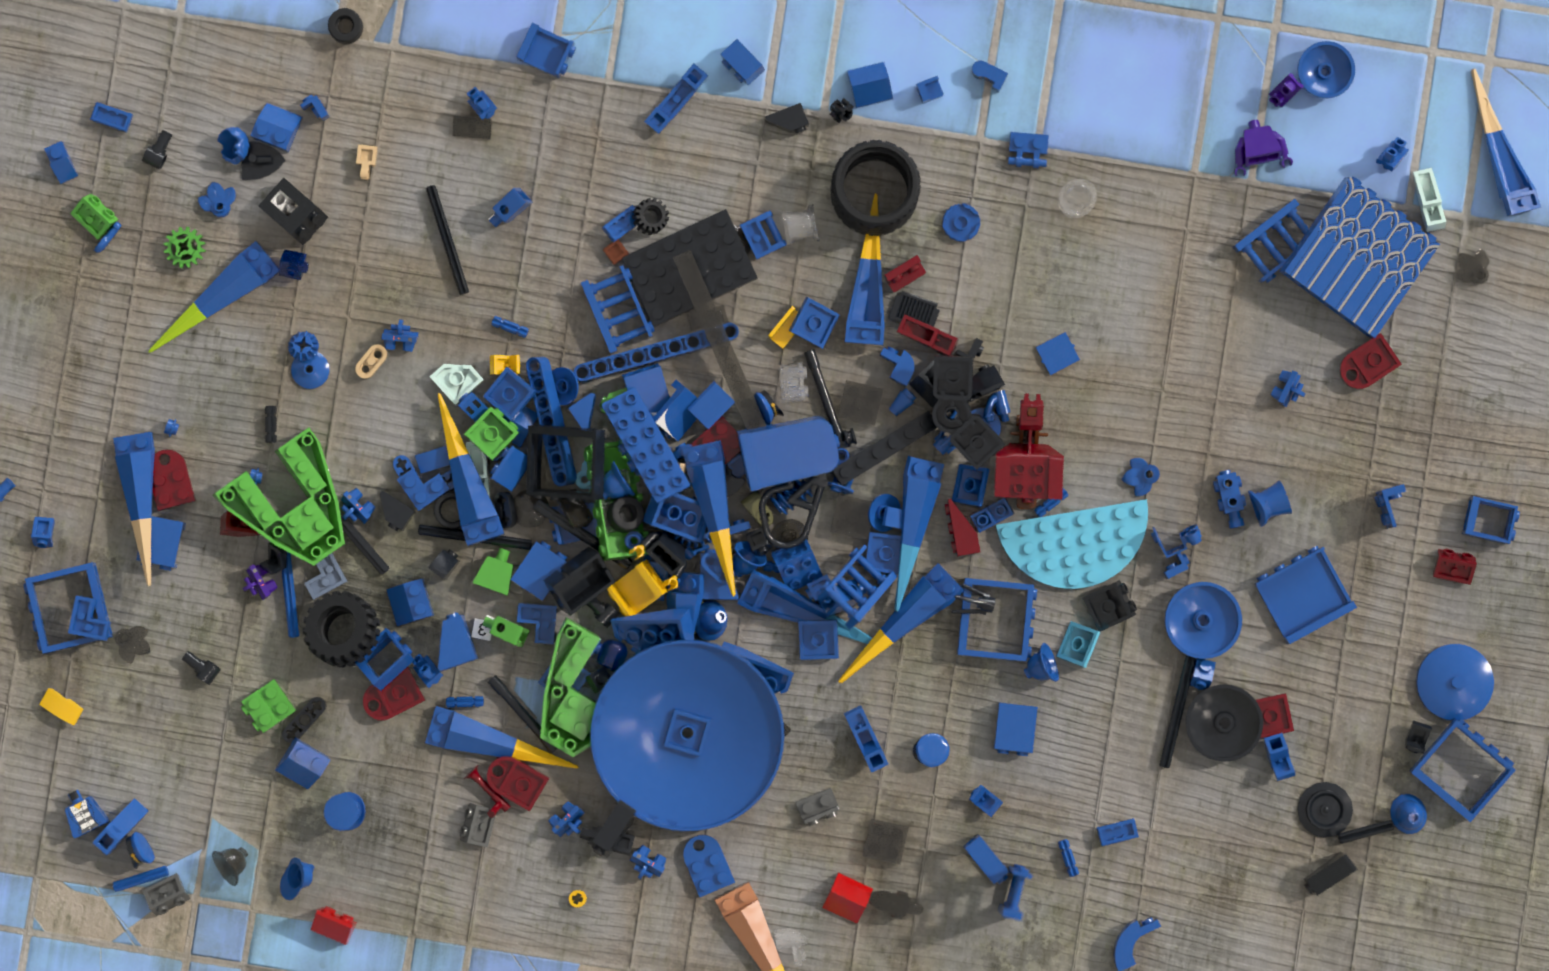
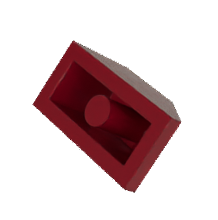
(233, 526)

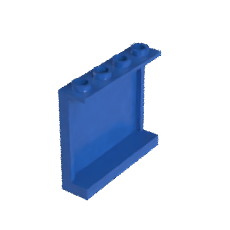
(1304, 595)

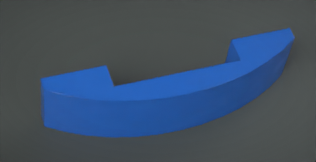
(676, 98)

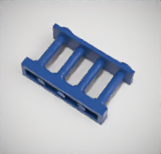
(1260, 234)
(606, 324)
(864, 603)
(1010, 908)

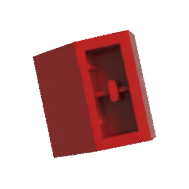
(333, 925)

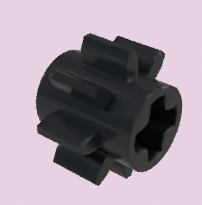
(841, 110)

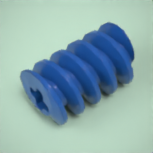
(781, 502)

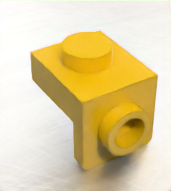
(500, 362)

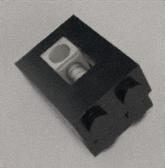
(303, 219)

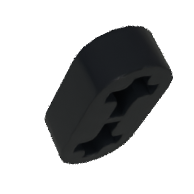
(506, 509)

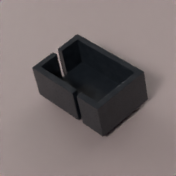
(579, 581)

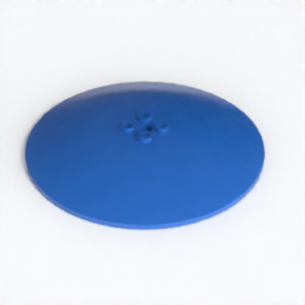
(679, 778)

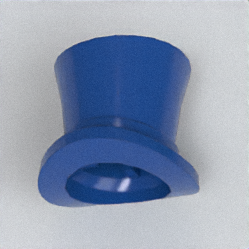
(1270, 503)
(344, 811)

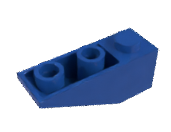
(120, 827)

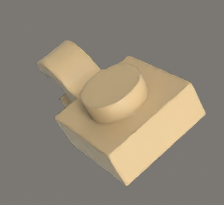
(366, 157)

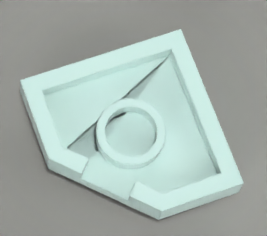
(456, 380)

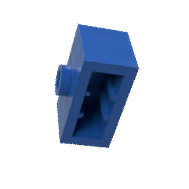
(742, 62)

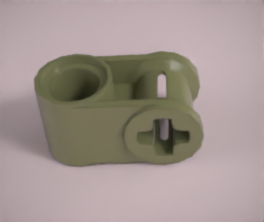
(751, 504)

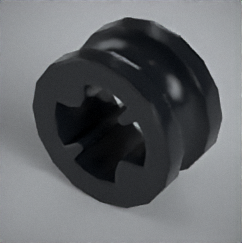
(850, 437)

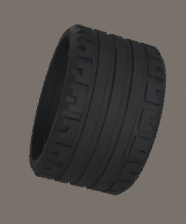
(882, 152)

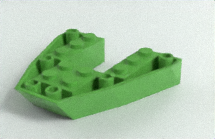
(310, 528)
(565, 710)

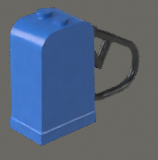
(787, 454)

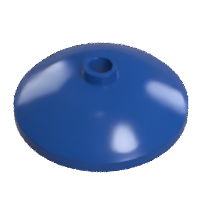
(1335, 60)

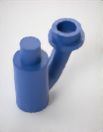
(1001, 404)

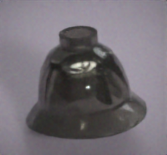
(230, 863)

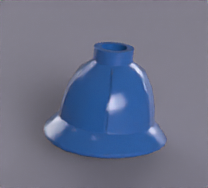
(615, 484)
(745, 561)
(711, 621)
(1042, 665)
(1408, 813)

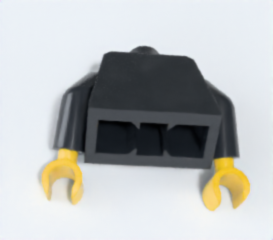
(666, 552)

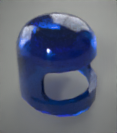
(612, 654)

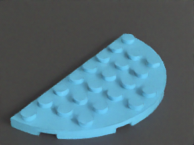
(1076, 546)

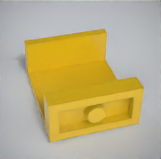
(637, 589)

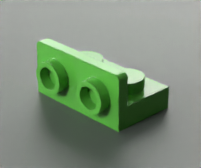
(94, 215)

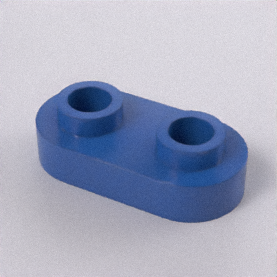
(714, 570)

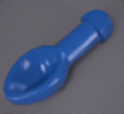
(107, 238)

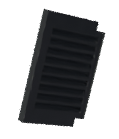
(915, 307)

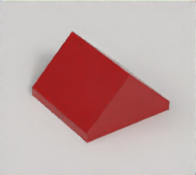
(847, 898)

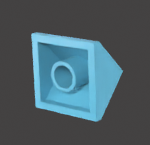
(1078, 644)

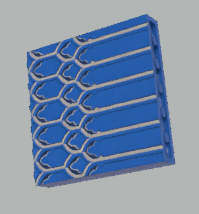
(1360, 257)

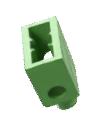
(496, 573)
(513, 632)

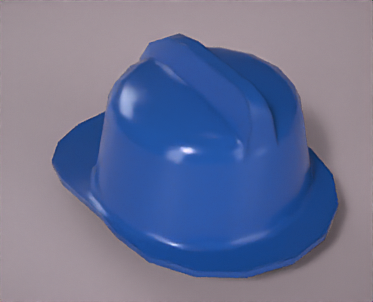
(296, 877)

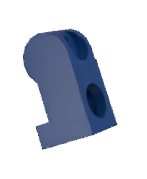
(990, 73)

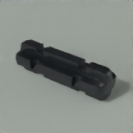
(270, 424)

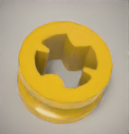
(574, 893)

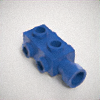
(1227, 493)

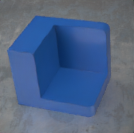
(929, 89)

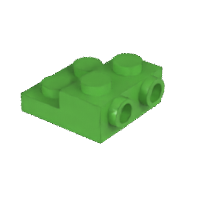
(492, 433)
(268, 706)

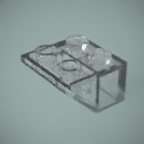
(792, 383)

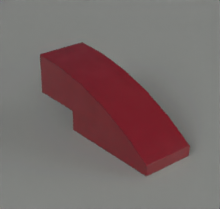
(927, 335)

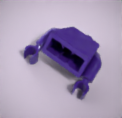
(1260, 146)

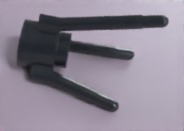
(984, 603)

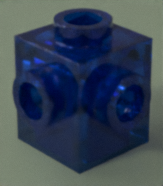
(293, 264)

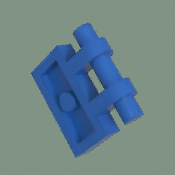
(1028, 143)

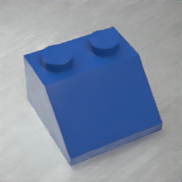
(276, 127)
(410, 602)
(302, 763)

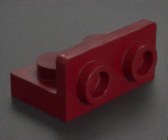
(905, 274)
(1455, 566)

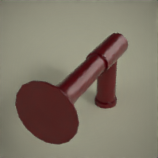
(500, 803)

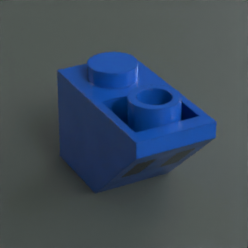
(472, 406)

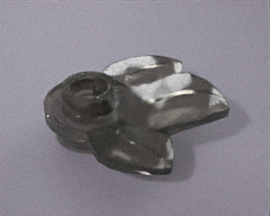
(1470, 265)
(134, 645)

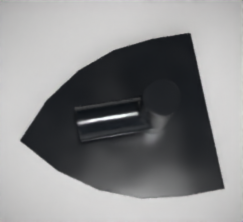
(260, 161)

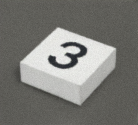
(480, 631)

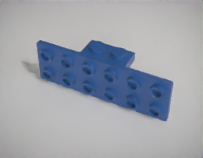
(645, 446)

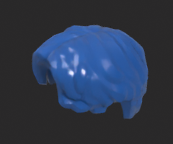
(234, 145)

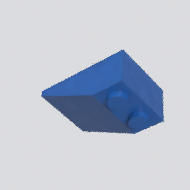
(677, 515)

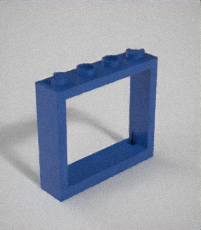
(33, 605)
(1027, 632)
(1491, 750)

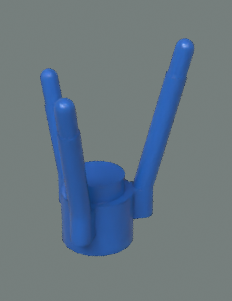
(943, 443)

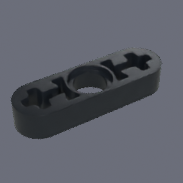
(310, 705)

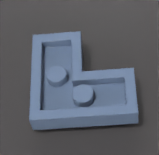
(329, 579)

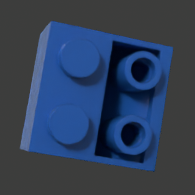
(510, 469)

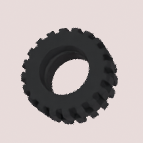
(322, 616)

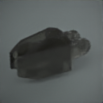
(896, 903)

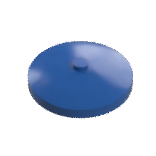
(1203, 620)
(1455, 682)

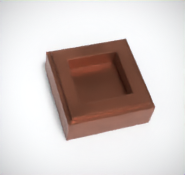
(615, 252)

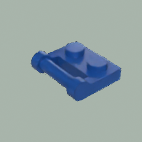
(757, 238)

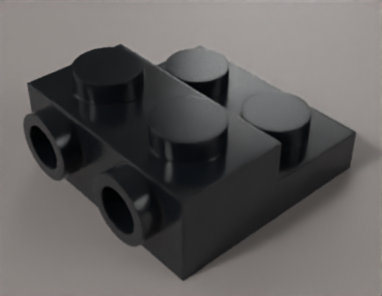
(1110, 605)

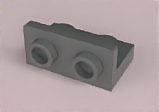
(818, 806)
(477, 825)
(166, 895)

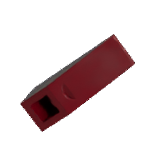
(964, 535)

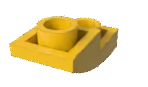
(61, 707)

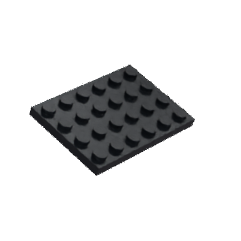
(716, 252)

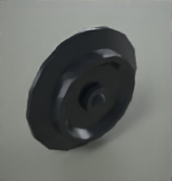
(1325, 809)

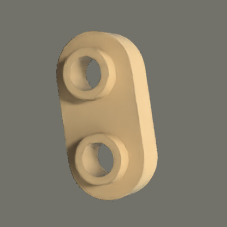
(371, 361)

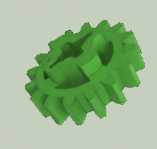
(179, 255)

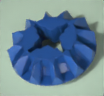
(308, 352)

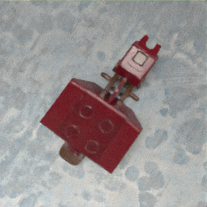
(1029, 468)

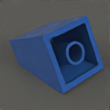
(456, 643)

